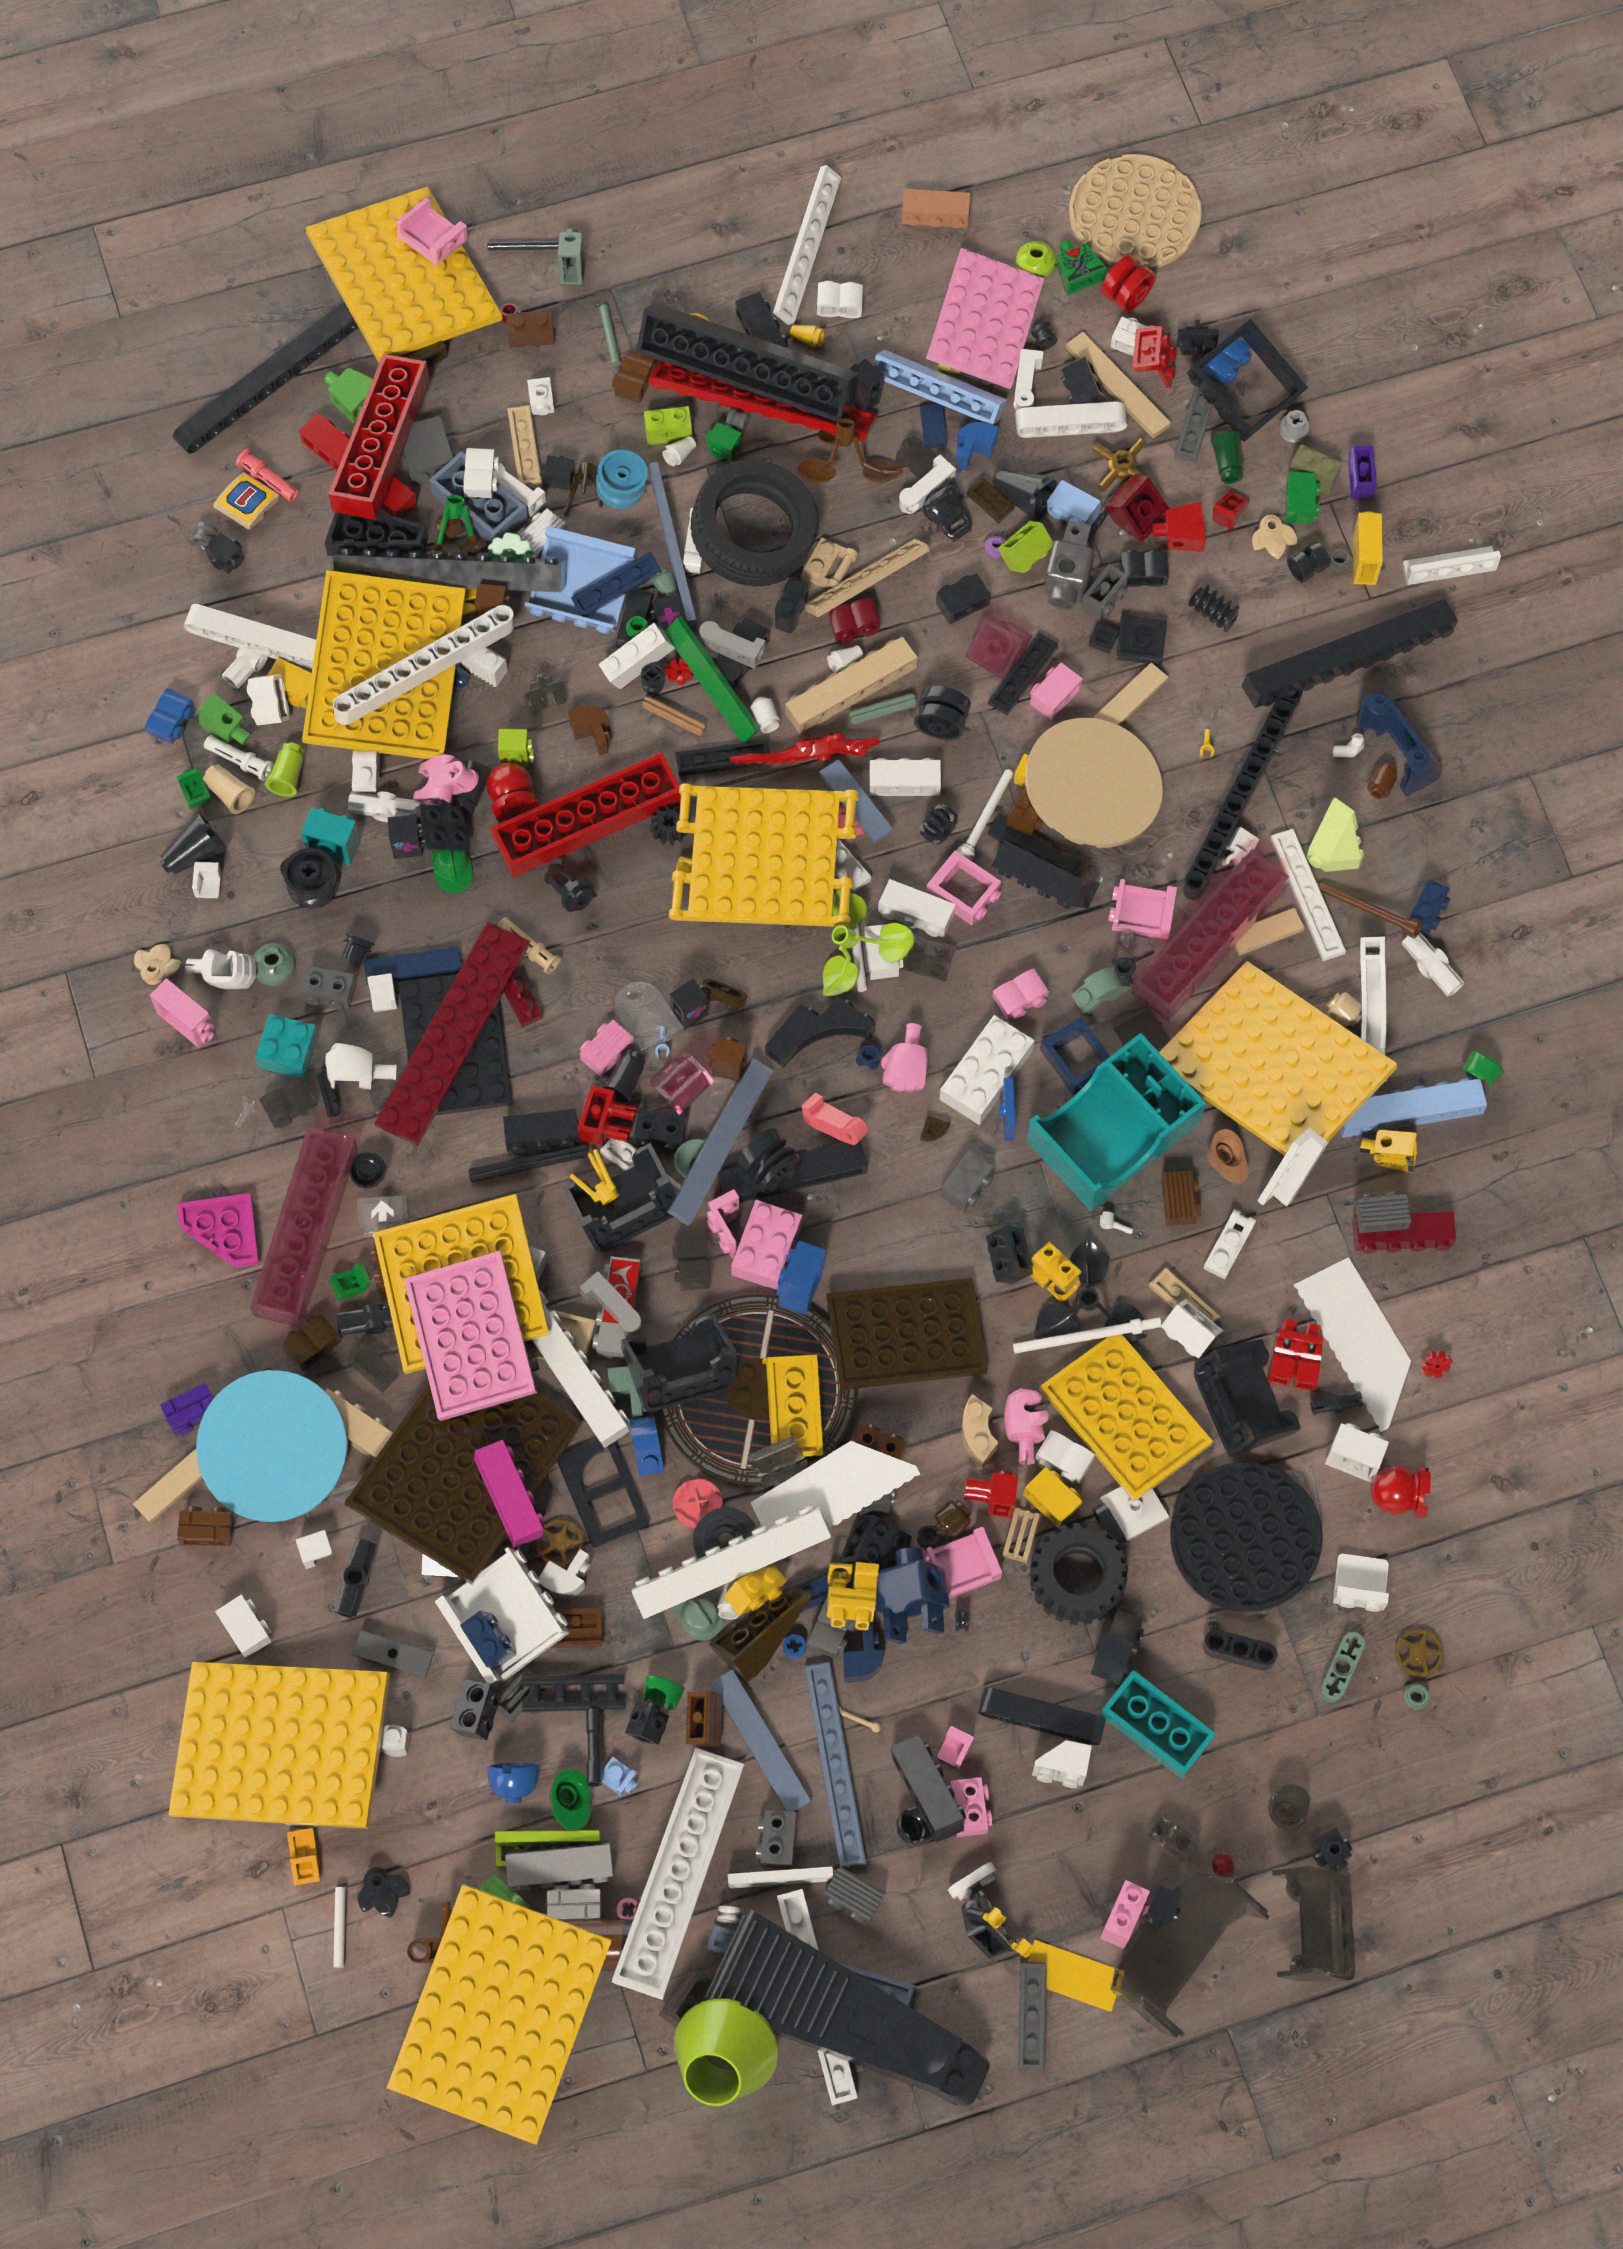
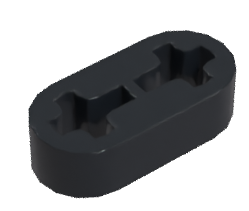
(1109, 1524)

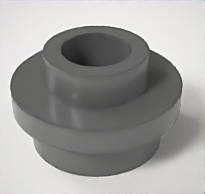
(1341, 555)

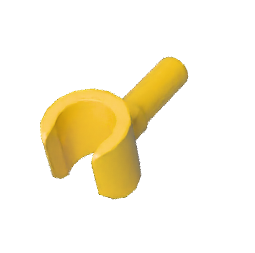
(1207, 745)

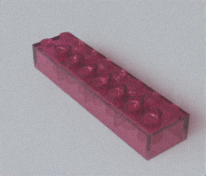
(1210, 935)
(304, 1227)

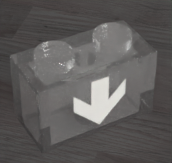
(382, 1213)

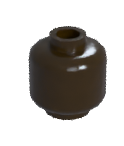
(952, 1518)

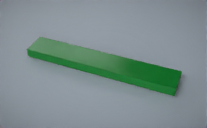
(712, 680)

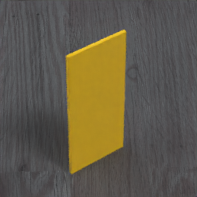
(1075, 1975)

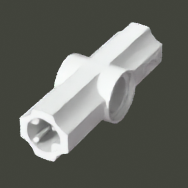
(243, 666)
(380, 805)
(1433, 964)

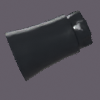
(470, 799)
(626, 1076)

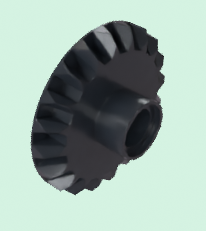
(716, 1523)

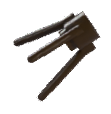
(586, 477)

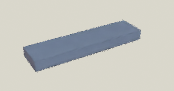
(866, 813)

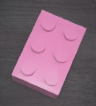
(766, 1244)

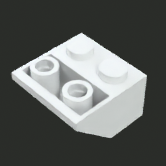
(1064, 1764)

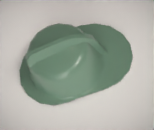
(699, 1617)

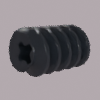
(1214, 608)

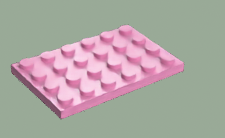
(985, 318)
(470, 1336)

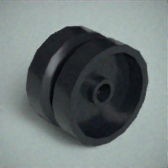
(942, 712)
(311, 878)

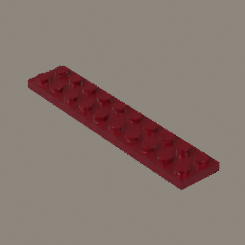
(452, 1034)

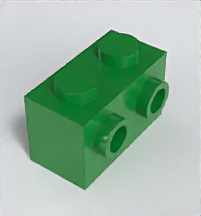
(1301, 498)

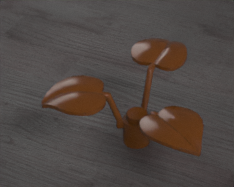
(821, 471)

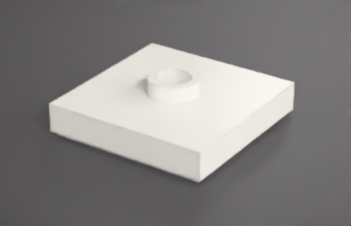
(1135, 1516)

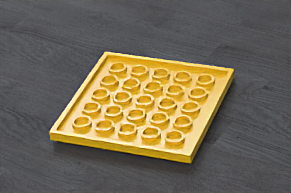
(451, 1240)

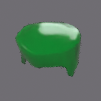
(1483, 1067)
(663, 1691)

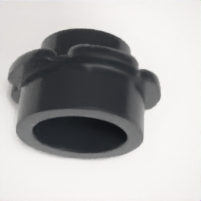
(926, 1531)

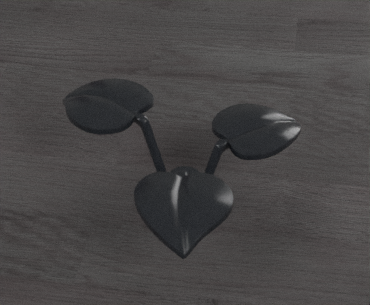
(1094, 1266)

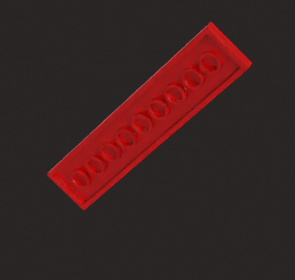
(686, 382)

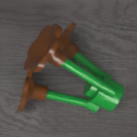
(451, 526)

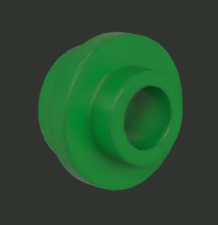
(634, 622)

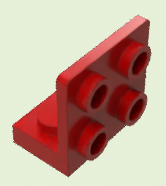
(1155, 352)

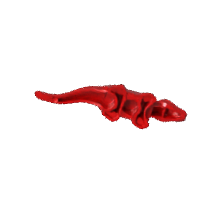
(811, 748)

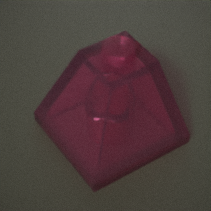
(998, 646)

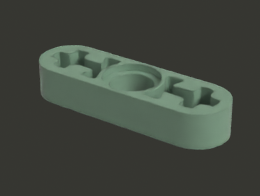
(1356, 1653)

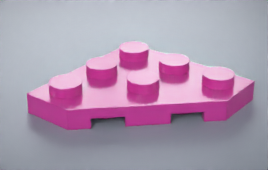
(223, 1227)

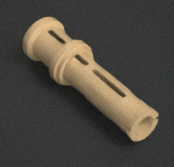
(537, 951)

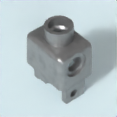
(1069, 567)

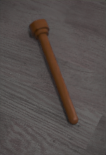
(1410, 926)

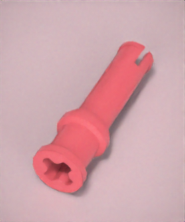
(259, 469)

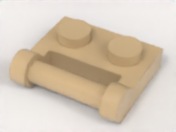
(822, 562)

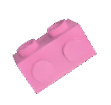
(972, 1797)

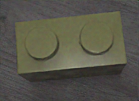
(1312, 461)

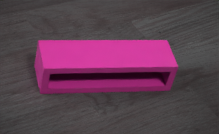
(508, 1493)

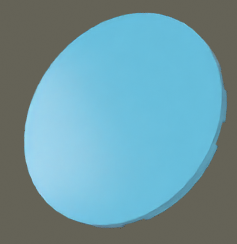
(272, 1446)

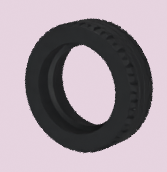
(767, 481)

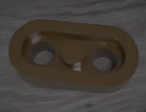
(726, 994)

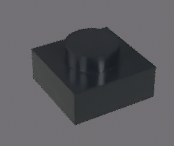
(1103, 638)

